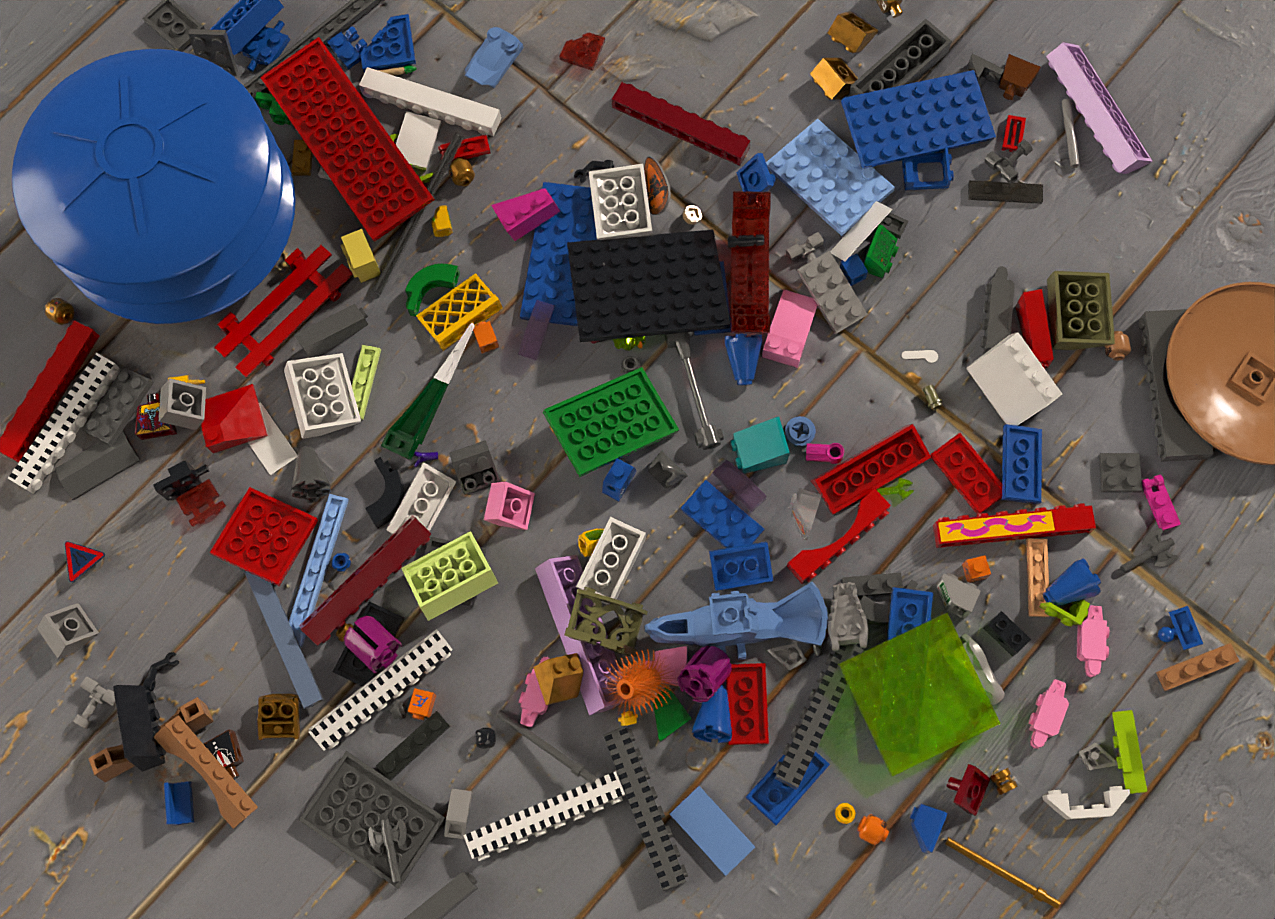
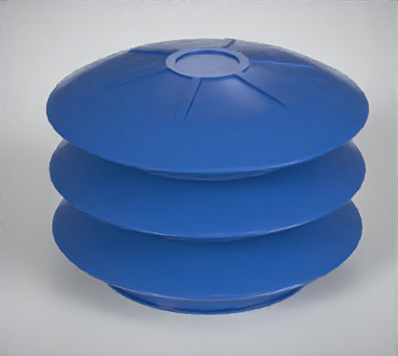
(154, 185)

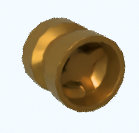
(1001, 777)

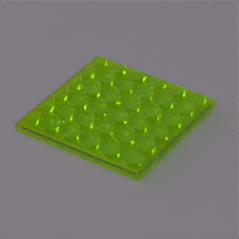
(919, 694)

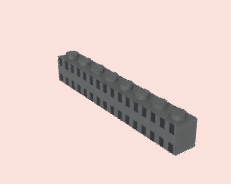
(815, 718)
(644, 808)

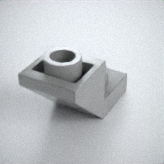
(458, 813)

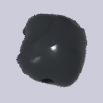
(485, 738)

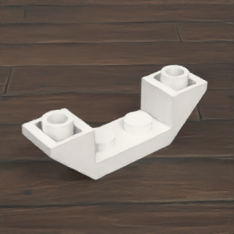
(1112, 798)

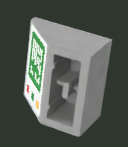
(957, 596)

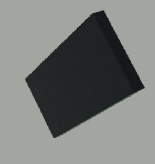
(349, 665)

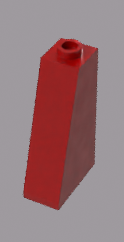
(1034, 325)

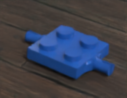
(266, 46)

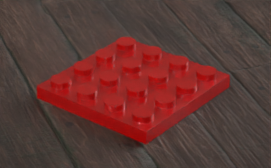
(264, 536)

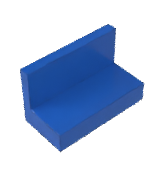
(179, 803)

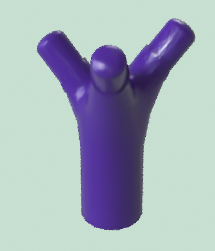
(423, 456)

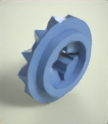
(808, 428)

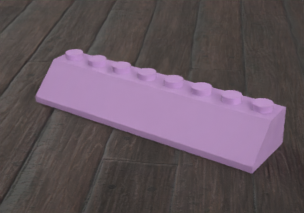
(1098, 108)
(559, 584)

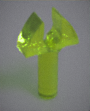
(897, 489)

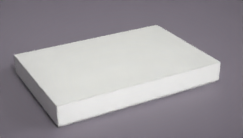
(418, 139)

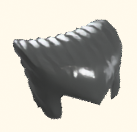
(665, 470)

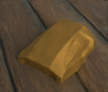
(278, 716)

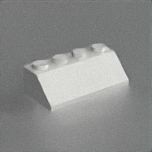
(612, 559)

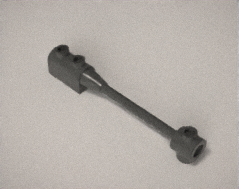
(707, 436)

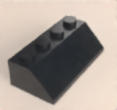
(139, 725)

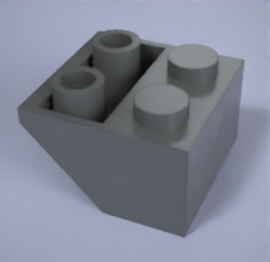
(474, 467)

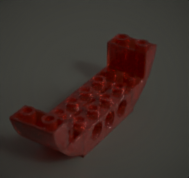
(750, 264)

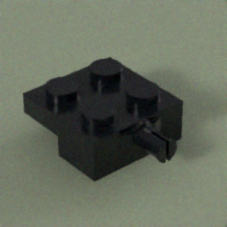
(181, 479)

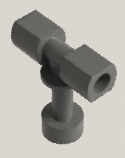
(1005, 164)

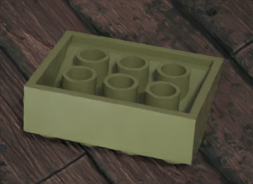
(1080, 310)

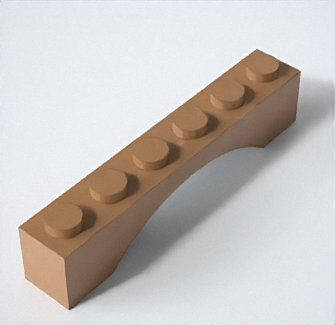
(112, 761)
(231, 798)

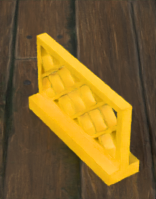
(454, 331)

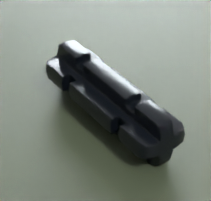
(746, 240)

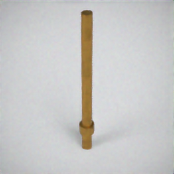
(1038, 893)

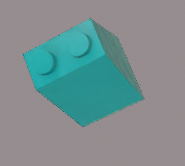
(760, 446)

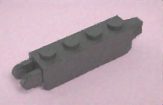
(997, 309)

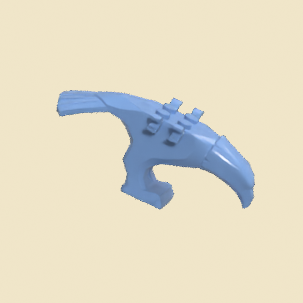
(742, 621)

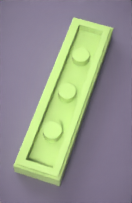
(364, 376)

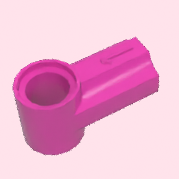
(821, 453)

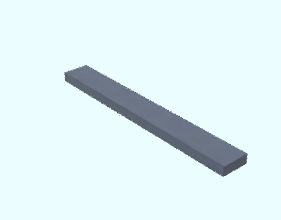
(285, 641)

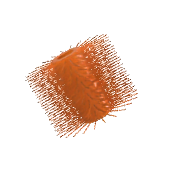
(639, 683)

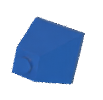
(927, 825)

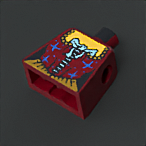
(148, 420)

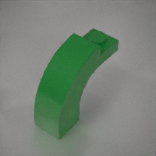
(426, 279)

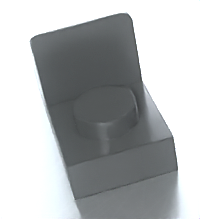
(985, 69)

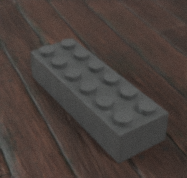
(905, 61)

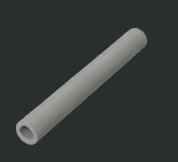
(1070, 133)

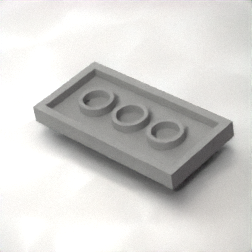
(832, 292)

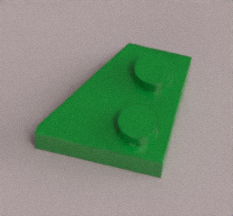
(670, 716)

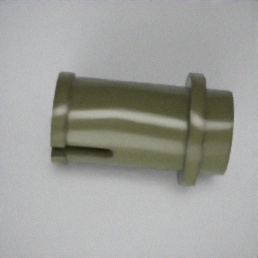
(932, 397)

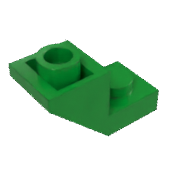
(276, 113)

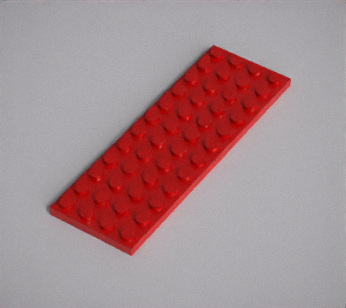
(347, 139)

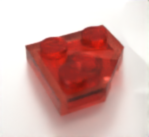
(583, 51)

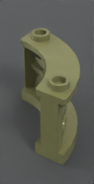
(584, 630)

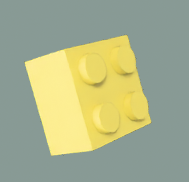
(359, 256)

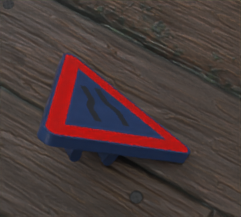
(80, 559)

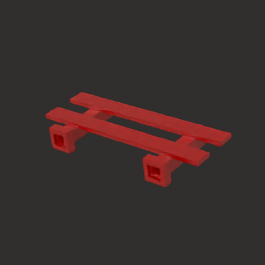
(303, 269)

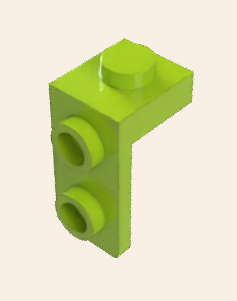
(1075, 616)

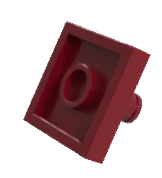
(969, 789)

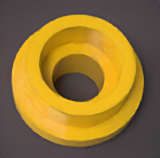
(627, 720)
(845, 806)

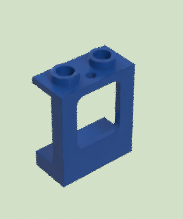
(910, 171)

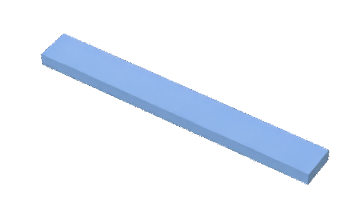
(317, 563)

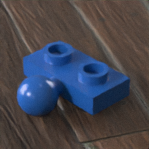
(1184, 628)

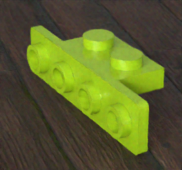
(1129, 751)

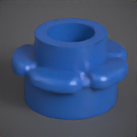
(341, 557)

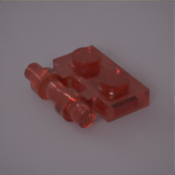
(198, 497)

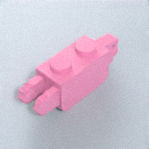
(1092, 641)
(532, 700)
(1049, 714)

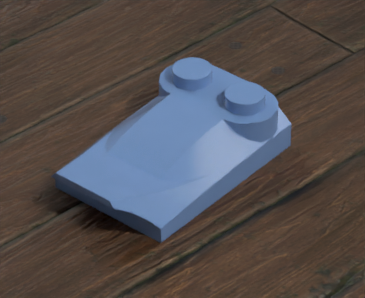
(493, 57)

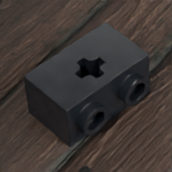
(1007, 633)

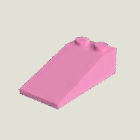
(790, 328)

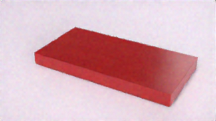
(968, 473)
(748, 704)

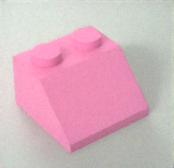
(509, 505)

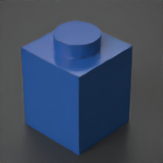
(853, 269)

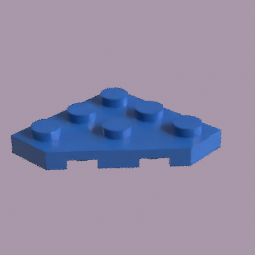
(390, 46)

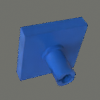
(755, 175)

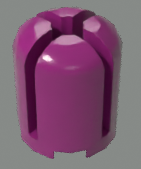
(371, 657)
(705, 673)

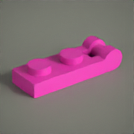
(1160, 503)

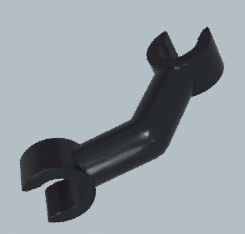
(607, 164)
(150, 681)

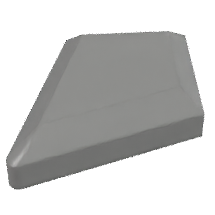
(788, 655)
(1096, 757)

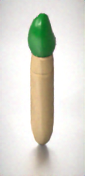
(401, 70)

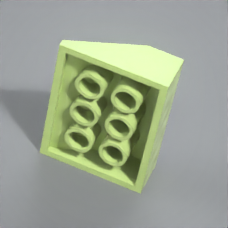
(449, 576)

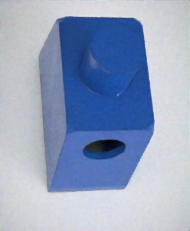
(619, 478)

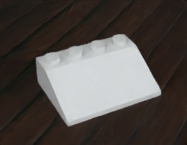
(620, 202)
(1014, 380)
(321, 394)

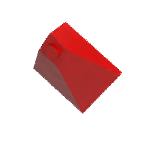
(232, 419)

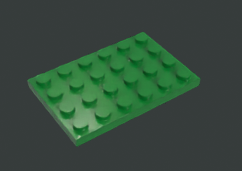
(610, 421)

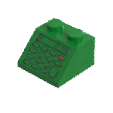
(880, 252)

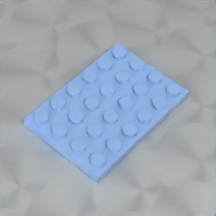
(829, 177)

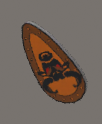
(657, 186)

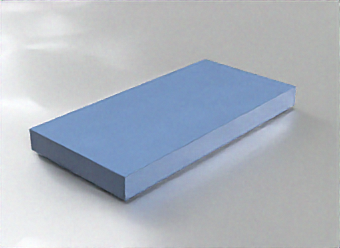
(712, 830)

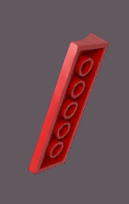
(871, 468)

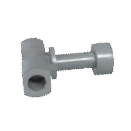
(807, 249)
(98, 695)

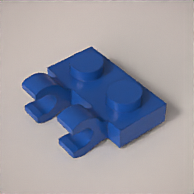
(344, 50)

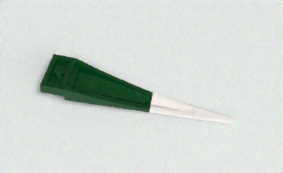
(415, 422)

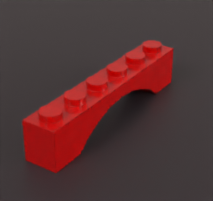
(808, 562)

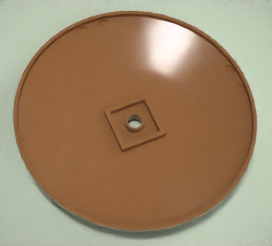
(1219, 348)

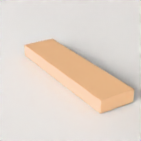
(1037, 575)

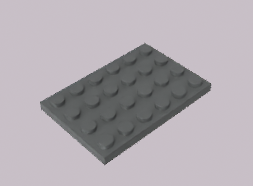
(359, 799)

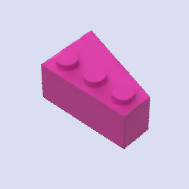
(525, 212)

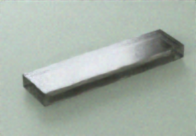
(1005, 192)

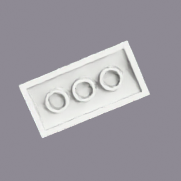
(423, 499)

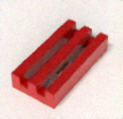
(1016, 119)

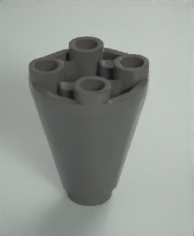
(309, 477)

